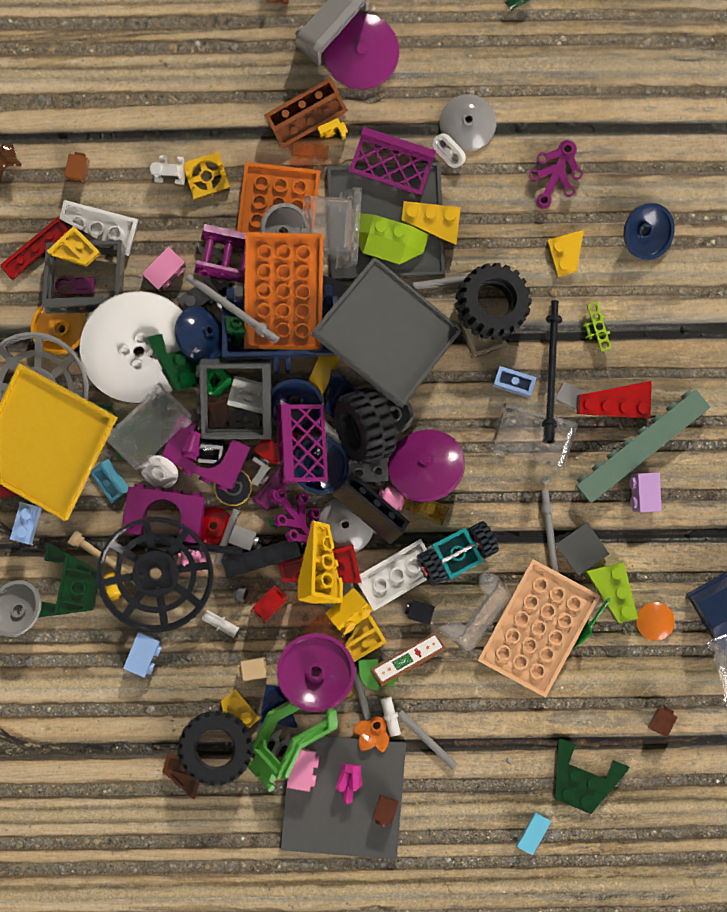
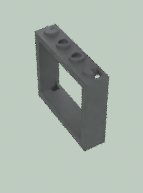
(86, 304)
(234, 432)

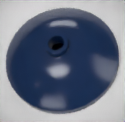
(656, 233)
(199, 334)
(304, 391)
(336, 466)

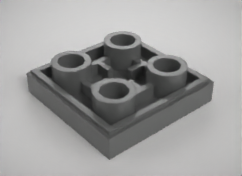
(582, 549)

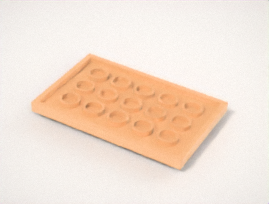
(538, 628)

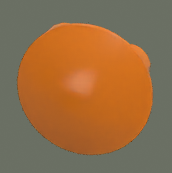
(655, 621)

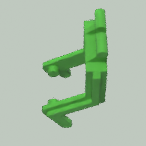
(265, 763)

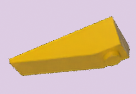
(319, 573)

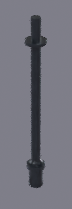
(549, 422)

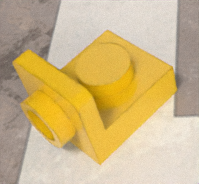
(328, 129)

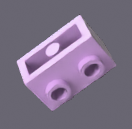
(645, 492)

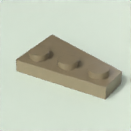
(478, 345)

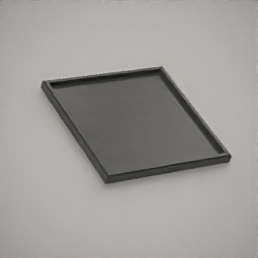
(388, 203)
(386, 332)
(325, 824)

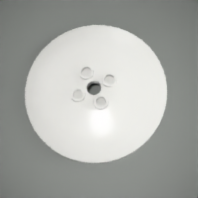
(114, 333)

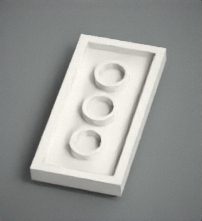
(393, 576)

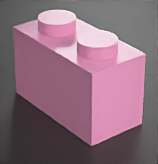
(164, 269)
(302, 772)

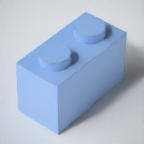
(514, 381)
(26, 523)
(142, 655)

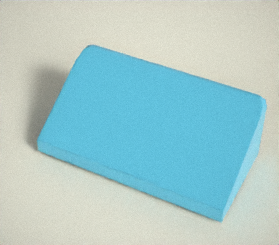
(109, 481)
(533, 833)

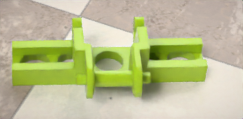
(593, 322)

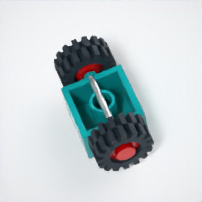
(457, 553)

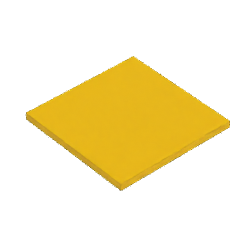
(49, 441)

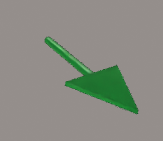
(586, 632)

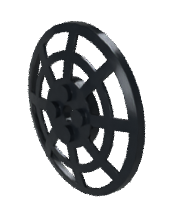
(154, 586)

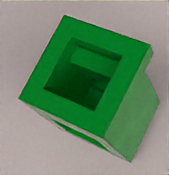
(225, 381)

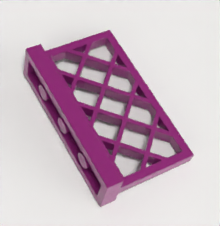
(397, 145)
(286, 447)

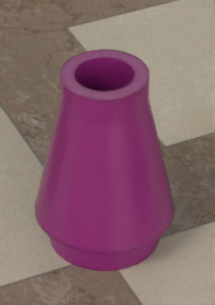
(190, 449)

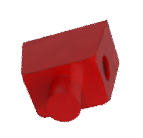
(269, 604)

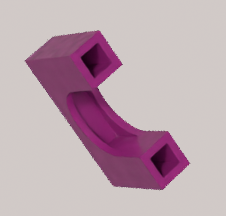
(223, 474)
(141, 499)

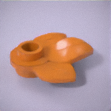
(372, 737)

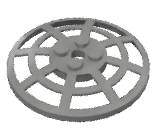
(39, 354)

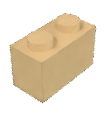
(253, 669)

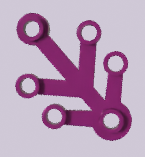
(557, 171)
(298, 520)

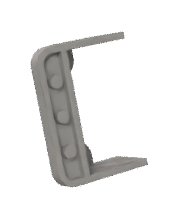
(326, 25)

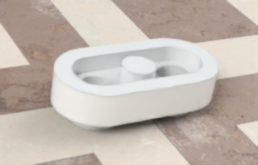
(449, 150)

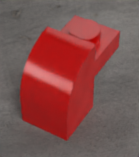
(269, 449)

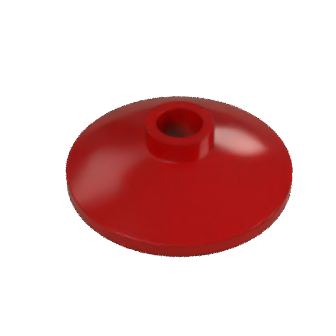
(216, 515)

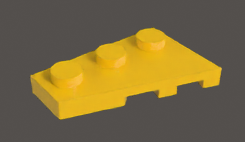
(435, 219)

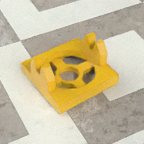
(221, 186)

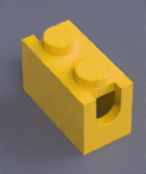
(349, 612)

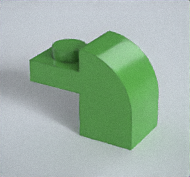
(366, 676)

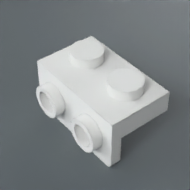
(246, 394)

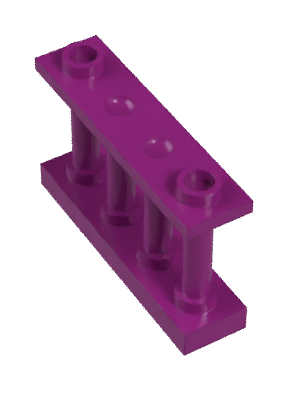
(230, 239)

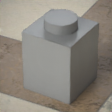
(568, 395)
(243, 538)

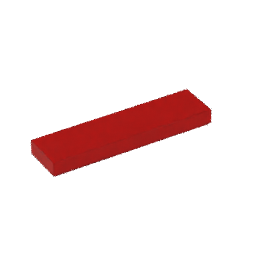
(33, 249)

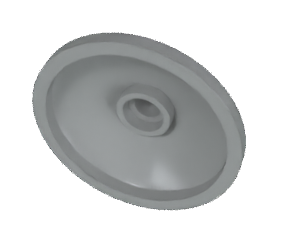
(468, 135)
(282, 218)
(356, 534)
(17, 598)

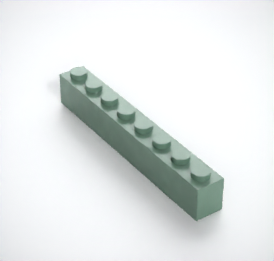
(642, 446)

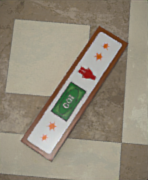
(407, 659)

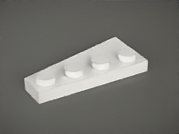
(100, 223)

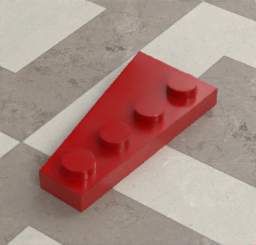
(623, 401)
(347, 568)

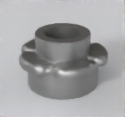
(240, 593)

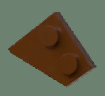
(216, 414)
(175, 771)

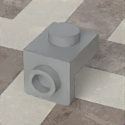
(261, 476)

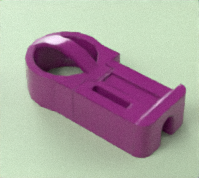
(78, 286)

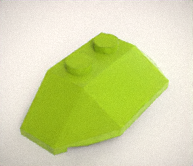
(390, 239)

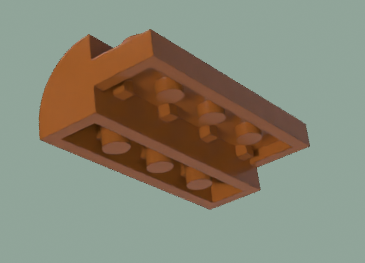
(305, 112)

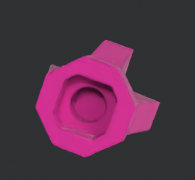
(349, 781)

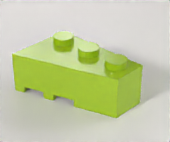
(613, 583)

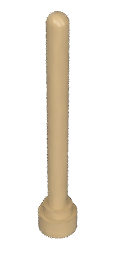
(77, 540)

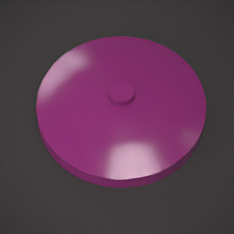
(363, 53)
(426, 465)
(315, 672)

